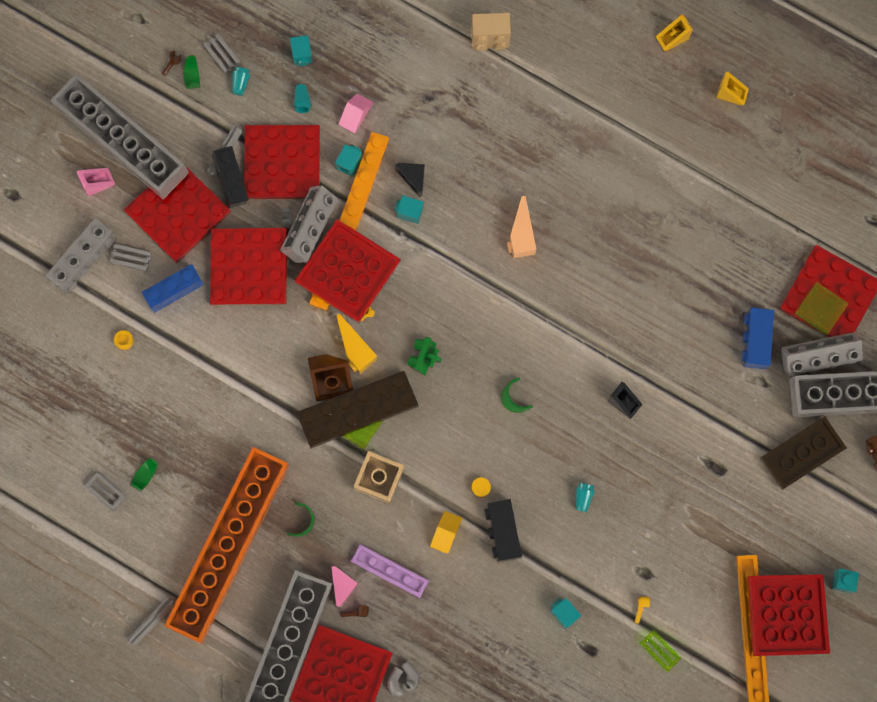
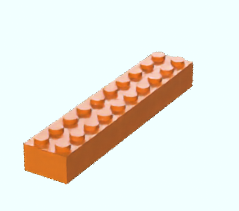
(227, 545)

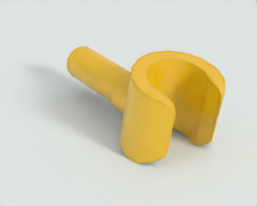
(642, 602)

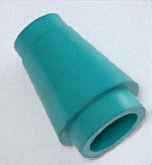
(240, 79)
(302, 100)
(584, 495)

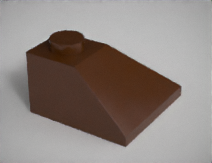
(329, 376)

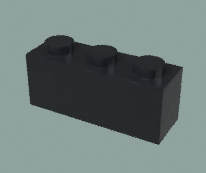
(230, 177)
(503, 530)

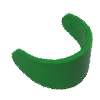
(191, 73)
(508, 403)
(144, 474)
(311, 525)

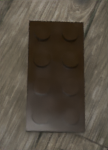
(803, 452)

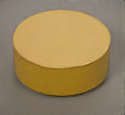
(123, 340)
(481, 487)

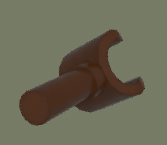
(173, 61)
(361, 612)

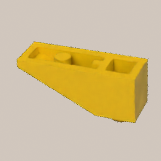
(357, 351)

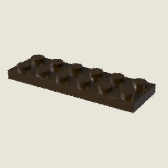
(357, 409)

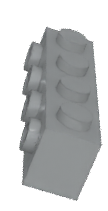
(309, 224)
(81, 256)
(821, 354)

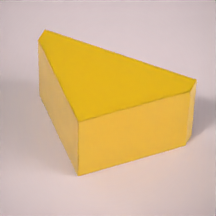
(675, 33)
(732, 90)
(446, 532)

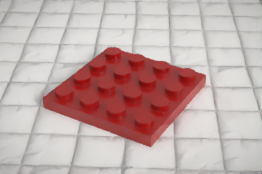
(281, 161)
(179, 218)
(248, 267)
(347, 271)
(841, 279)
(788, 615)
(340, 669)

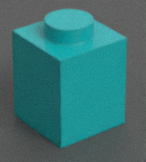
(301, 50)
(349, 160)
(409, 209)
(845, 581)
(565, 612)

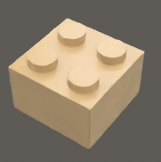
(490, 31)
(379, 477)

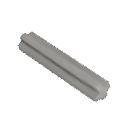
(230, 140)
(151, 621)

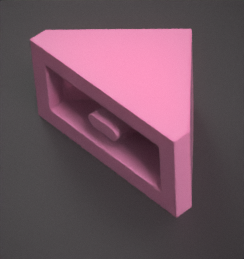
(355, 112)
(95, 180)
(342, 586)

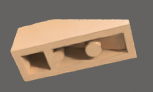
(522, 237)

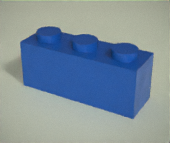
(172, 288)
(758, 338)

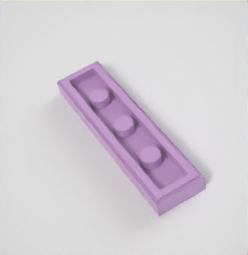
(389, 571)

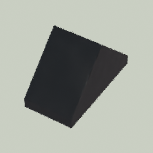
(413, 175)
(625, 400)

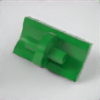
(427, 355)

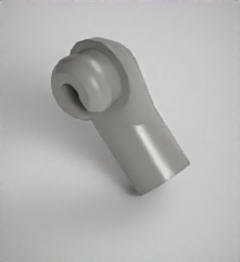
(412, 676)
(393, 684)

